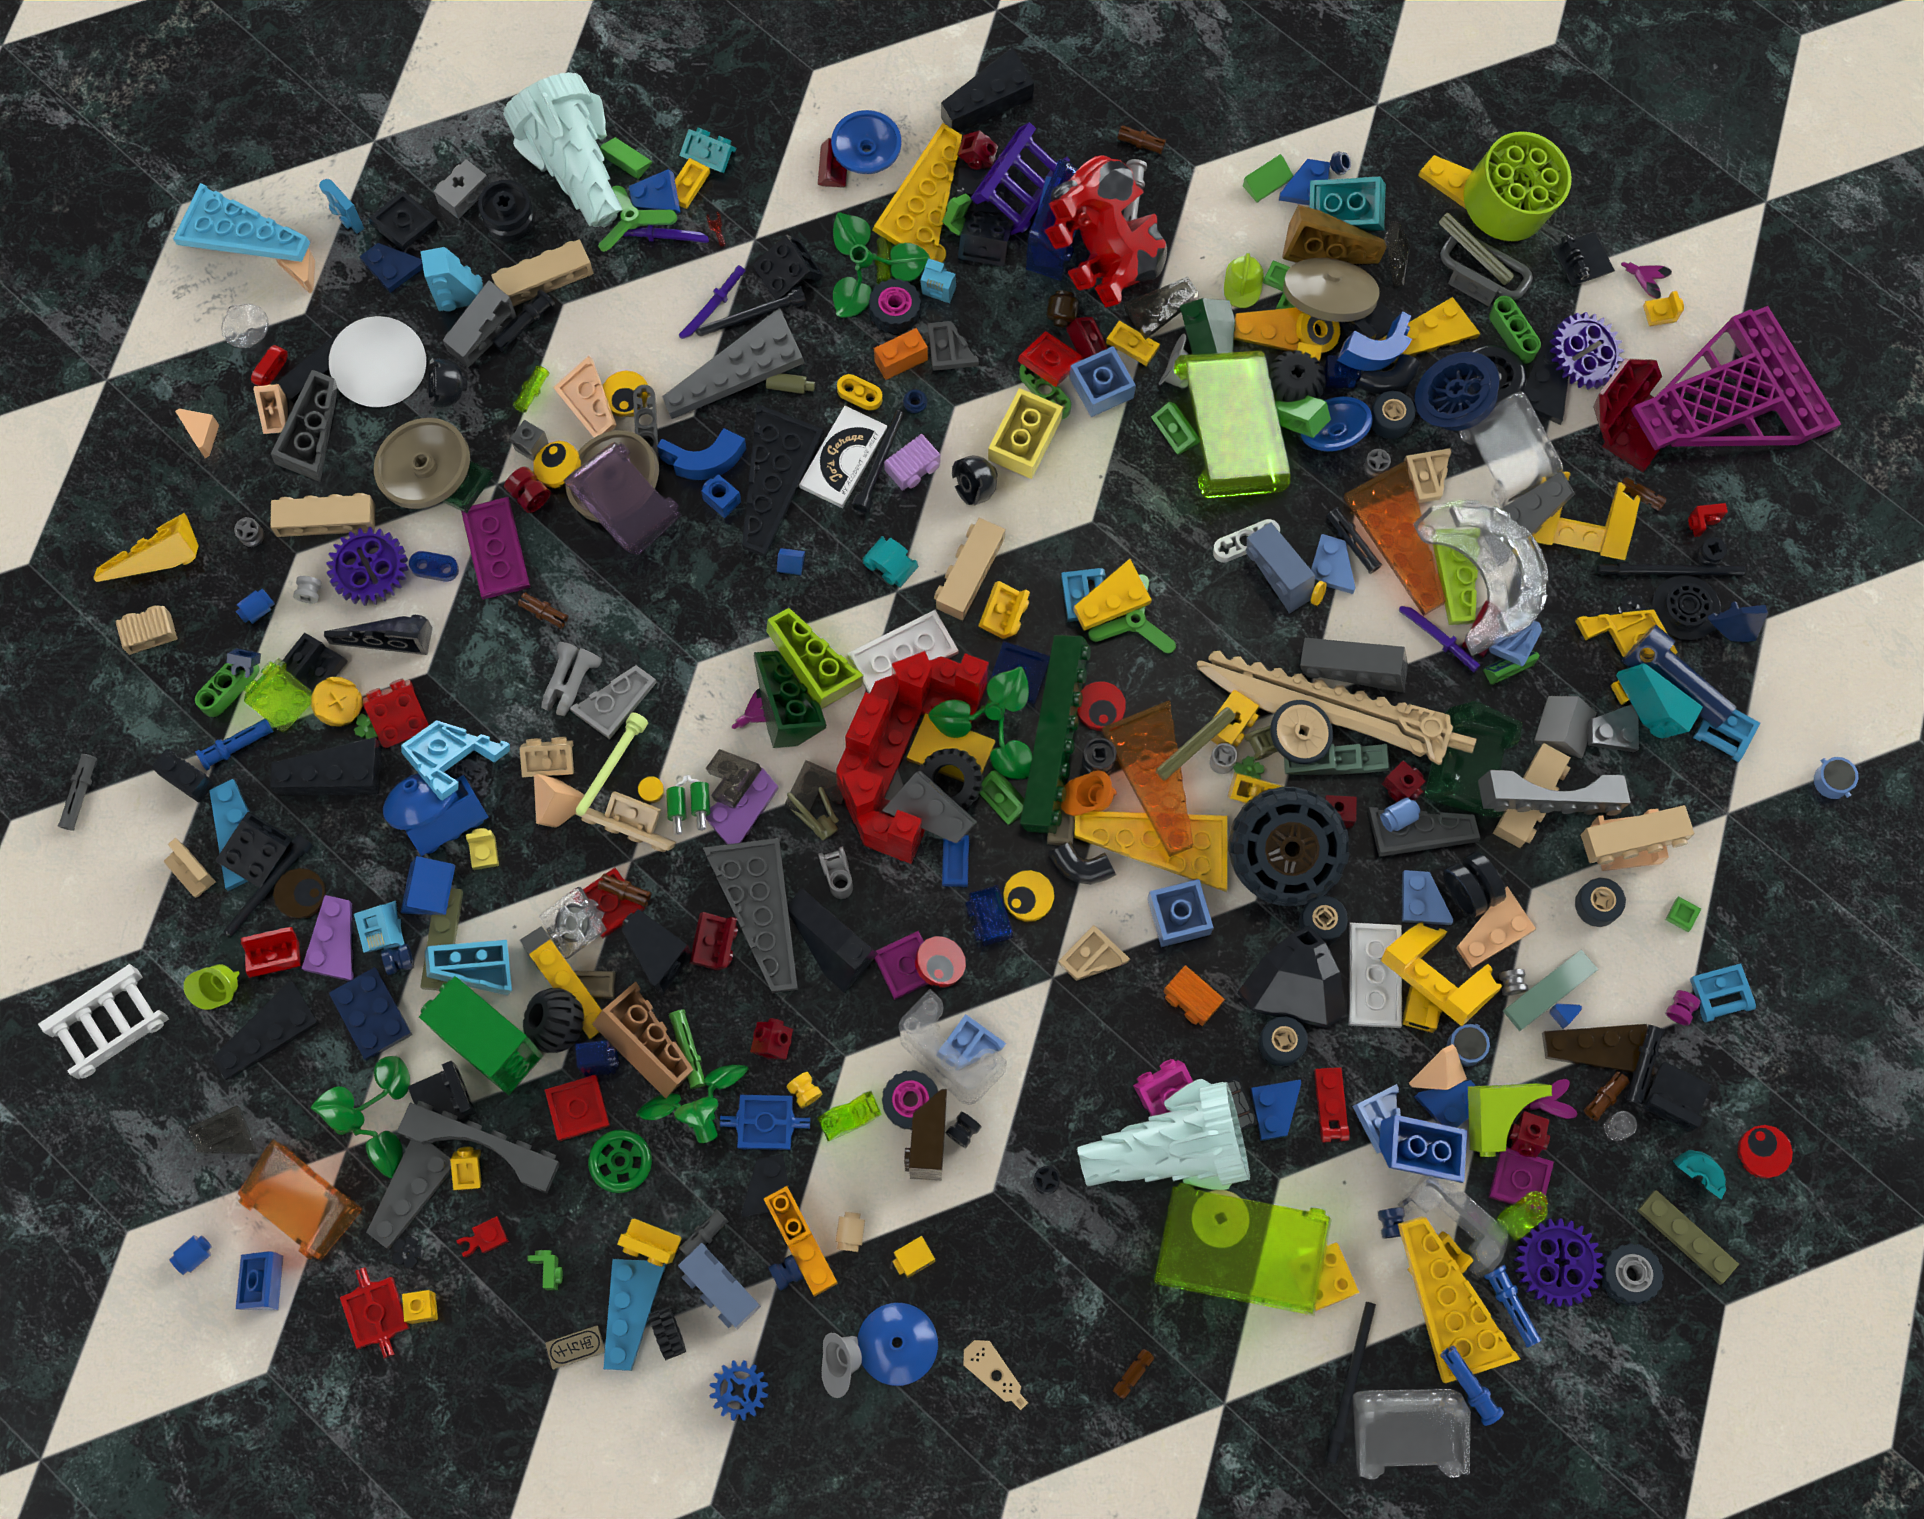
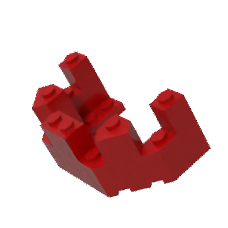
(882, 734)

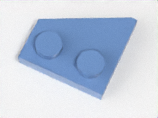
(1333, 564)
(1422, 900)
(971, 1038)
(1375, 1110)

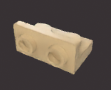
(546, 757)
(188, 869)

